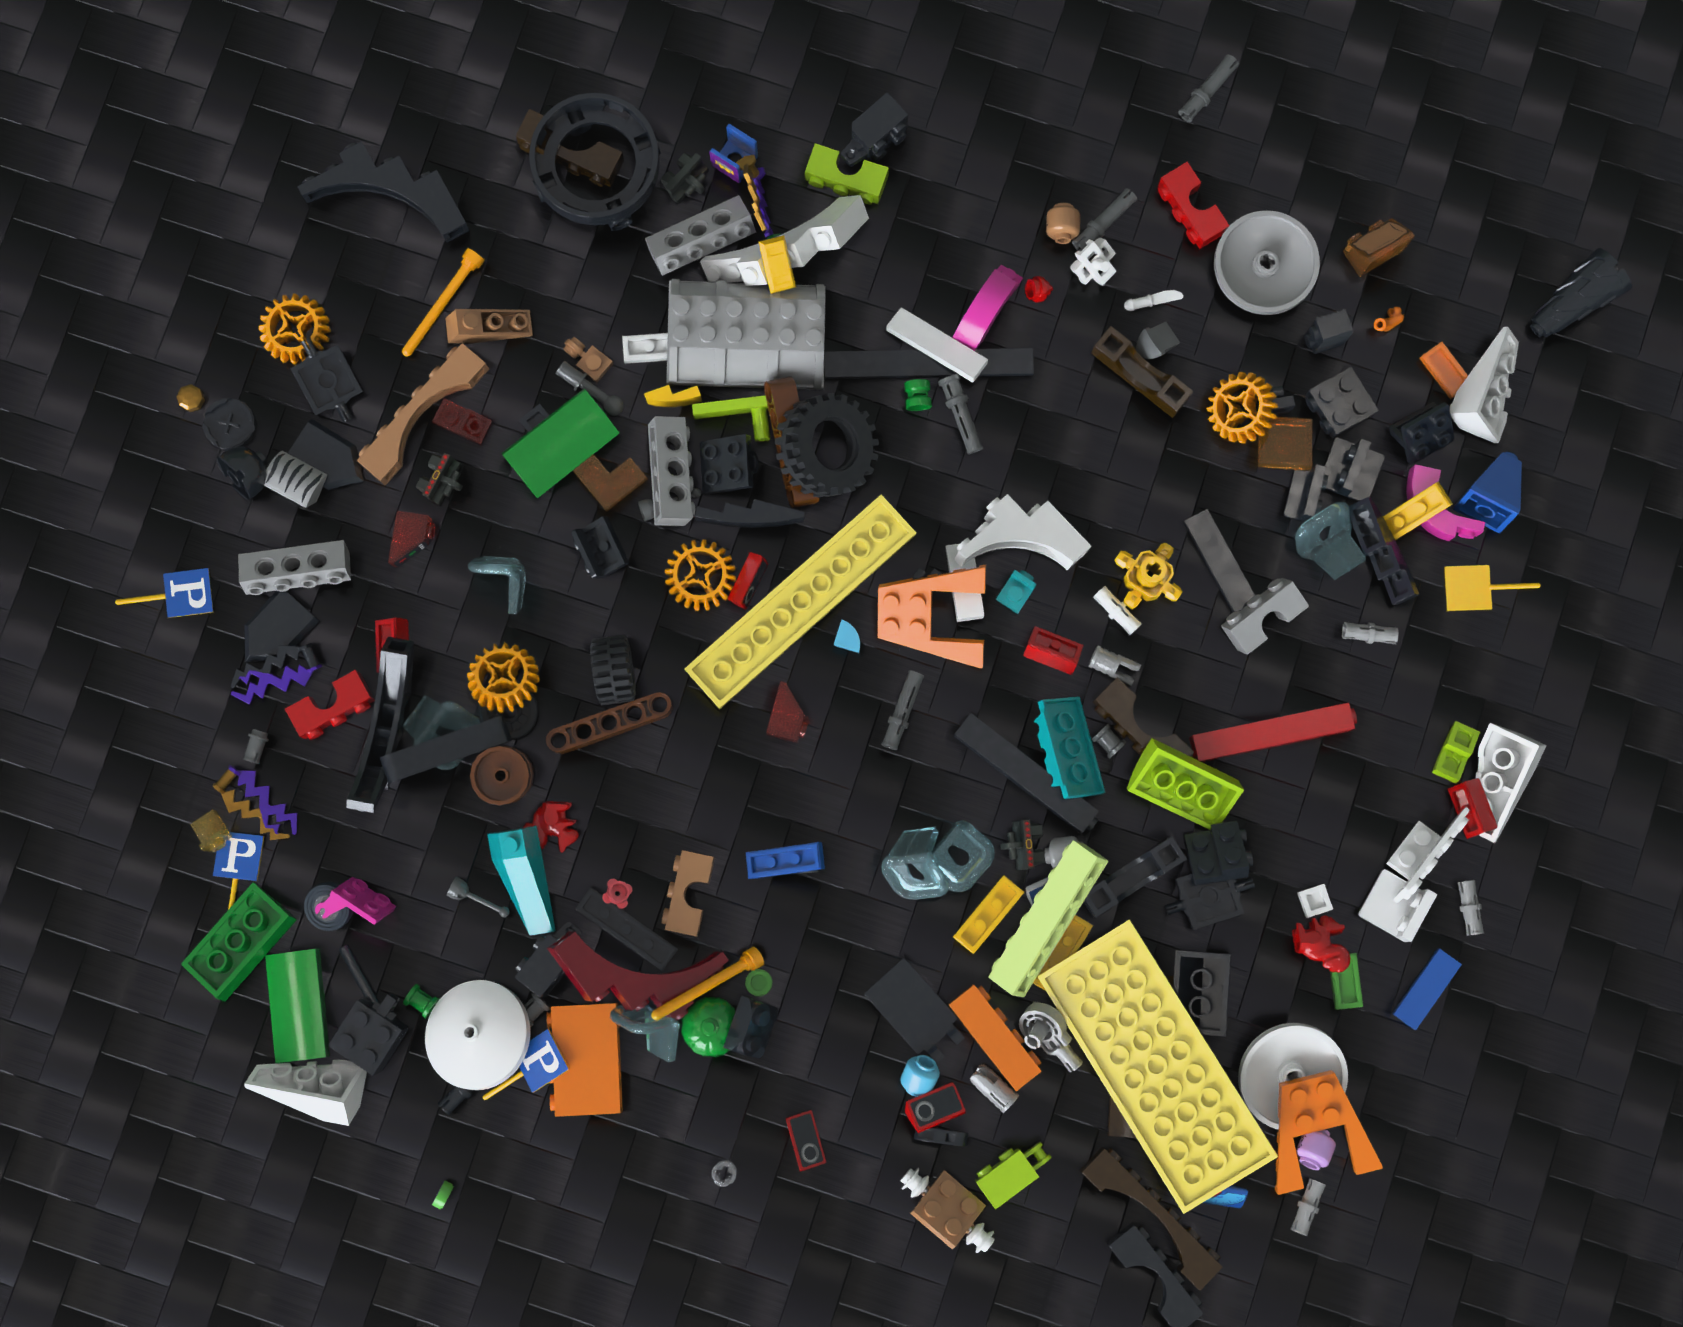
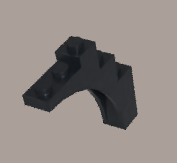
(392, 179)
(386, 723)

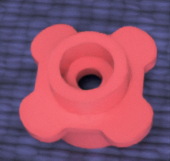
(617, 886)

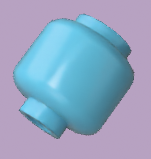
(920, 1075)

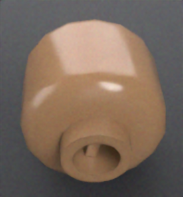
(1063, 223)

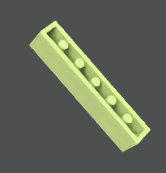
(1047, 918)

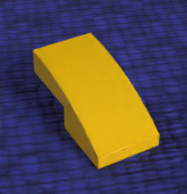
(664, 398)

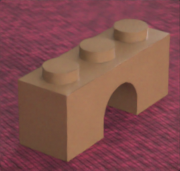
(690, 869)

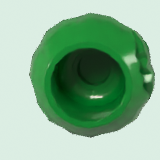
(708, 1025)

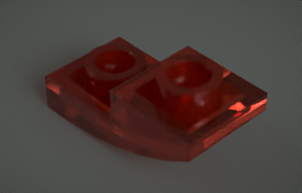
(462, 421)

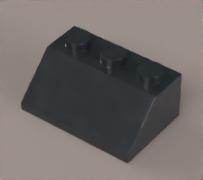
(1203, 988)

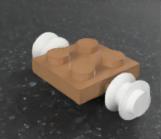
(948, 1209)

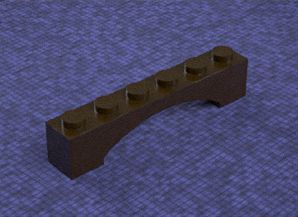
(1196, 1263)

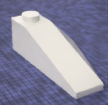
(1481, 397)
(1504, 771)
(323, 1091)

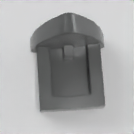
(1156, 341)

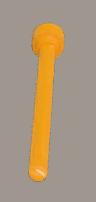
(470, 262)
(750, 960)

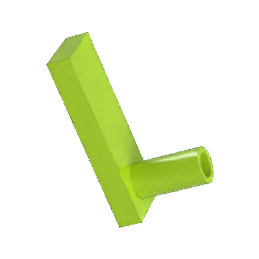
(754, 405)

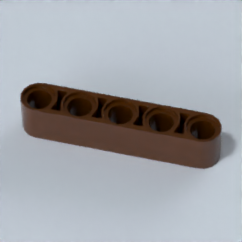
(780, 398)
(596, 723)

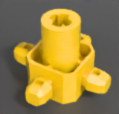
(1141, 583)

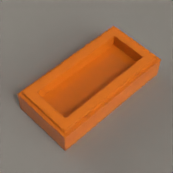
(1444, 369)

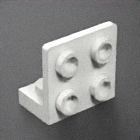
(1395, 918)

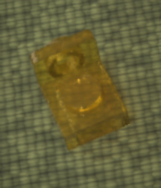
(211, 832)

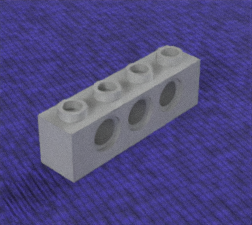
(700, 235)
(666, 510)
(282, 561)

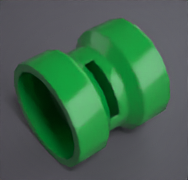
(918, 395)

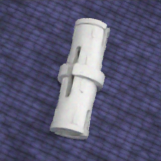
(1117, 610)

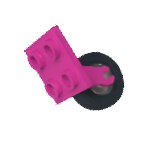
(332, 904)

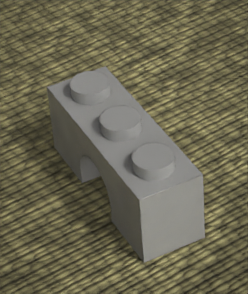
(1245, 626)

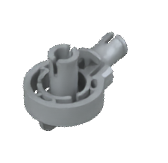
(1048, 1033)

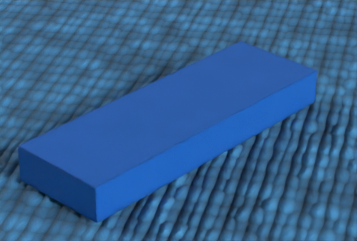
(785, 860)
(1426, 989)

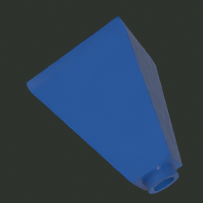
(1495, 494)

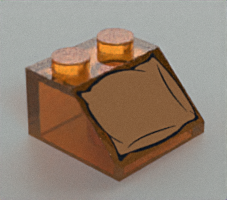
(1377, 245)

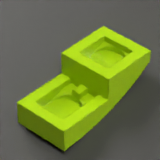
(1455, 752)

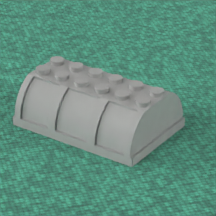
(745, 334)

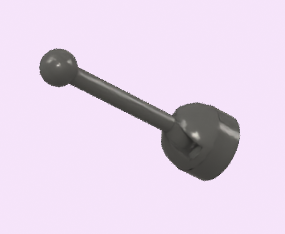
(646, 505)
(459, 890)

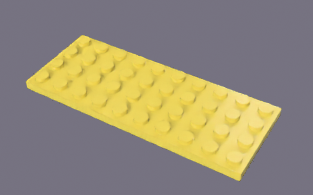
(1157, 1066)

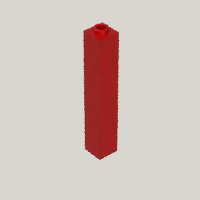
(1273, 732)

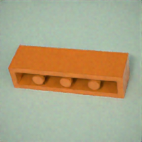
(994, 1037)

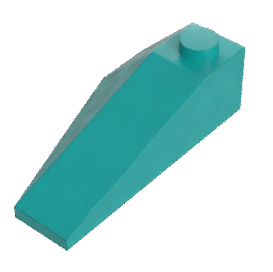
(522, 870)

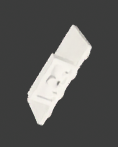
(1417, 853)

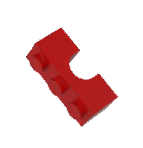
(1201, 225)
(352, 697)

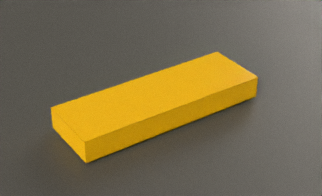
(1417, 510)
(988, 914)
(1067, 945)

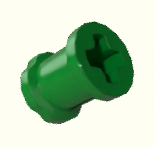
(420, 1001)

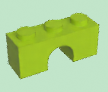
(823, 171)

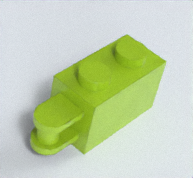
(1010, 1174)

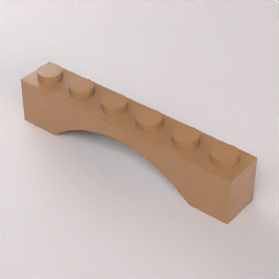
(458, 373)

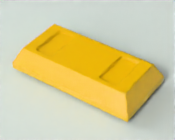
(777, 264)

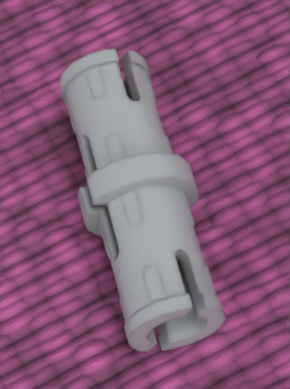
(1370, 633)
(1470, 907)
(1308, 1207)

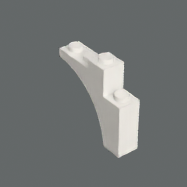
(1039, 530)

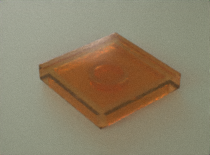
(1286, 444)

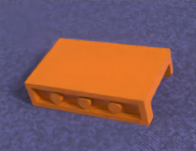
(593, 1055)

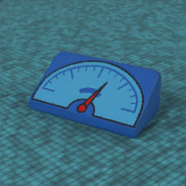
(1231, 1197)

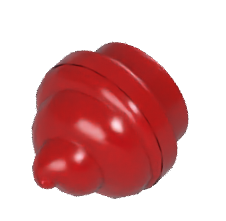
(1037, 289)

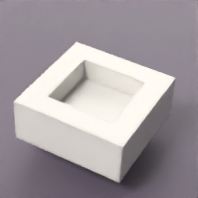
(1315, 900)

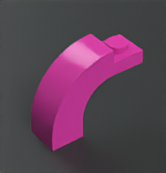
(986, 307)
(1444, 524)

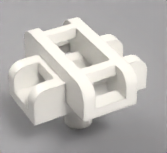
(1098, 263)

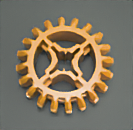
(285, 333)
(1236, 415)
(710, 569)
(512, 662)

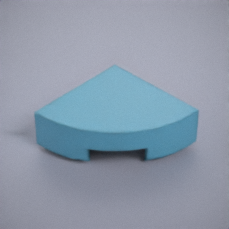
(847, 637)

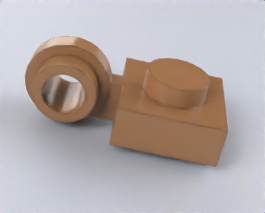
(591, 362)

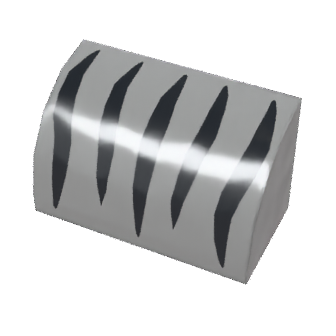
(294, 479)

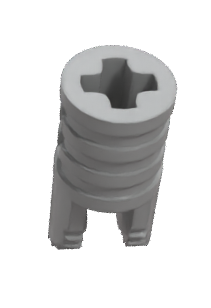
(1108, 662)
(993, 1087)

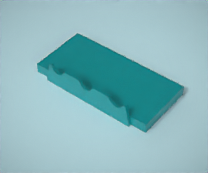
(1068, 748)

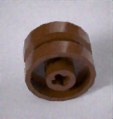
(516, 767)

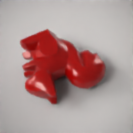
(552, 821)
(1317, 946)

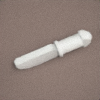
(1154, 299)

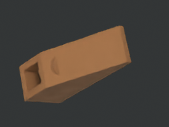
(487, 325)

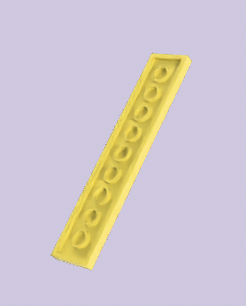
(800, 601)

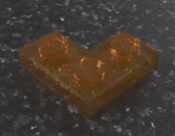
(611, 487)

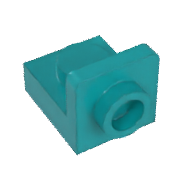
(1017, 590)

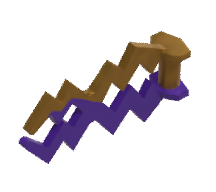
(756, 190)
(264, 809)

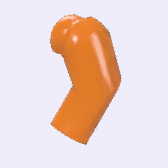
(1387, 324)

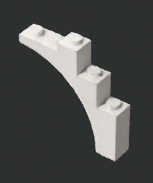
(823, 232)

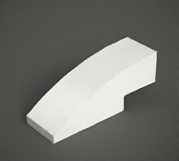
(967, 605)

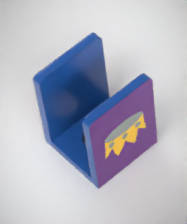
(737, 143)

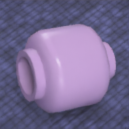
(1316, 1149)

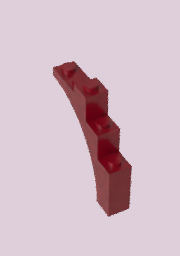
(594, 975)

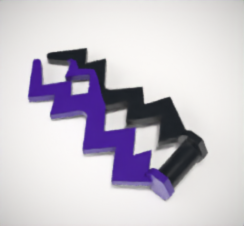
(302, 676)

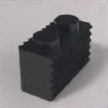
(1328, 332)

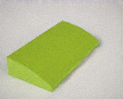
(1184, 785)

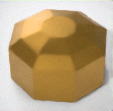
(190, 398)

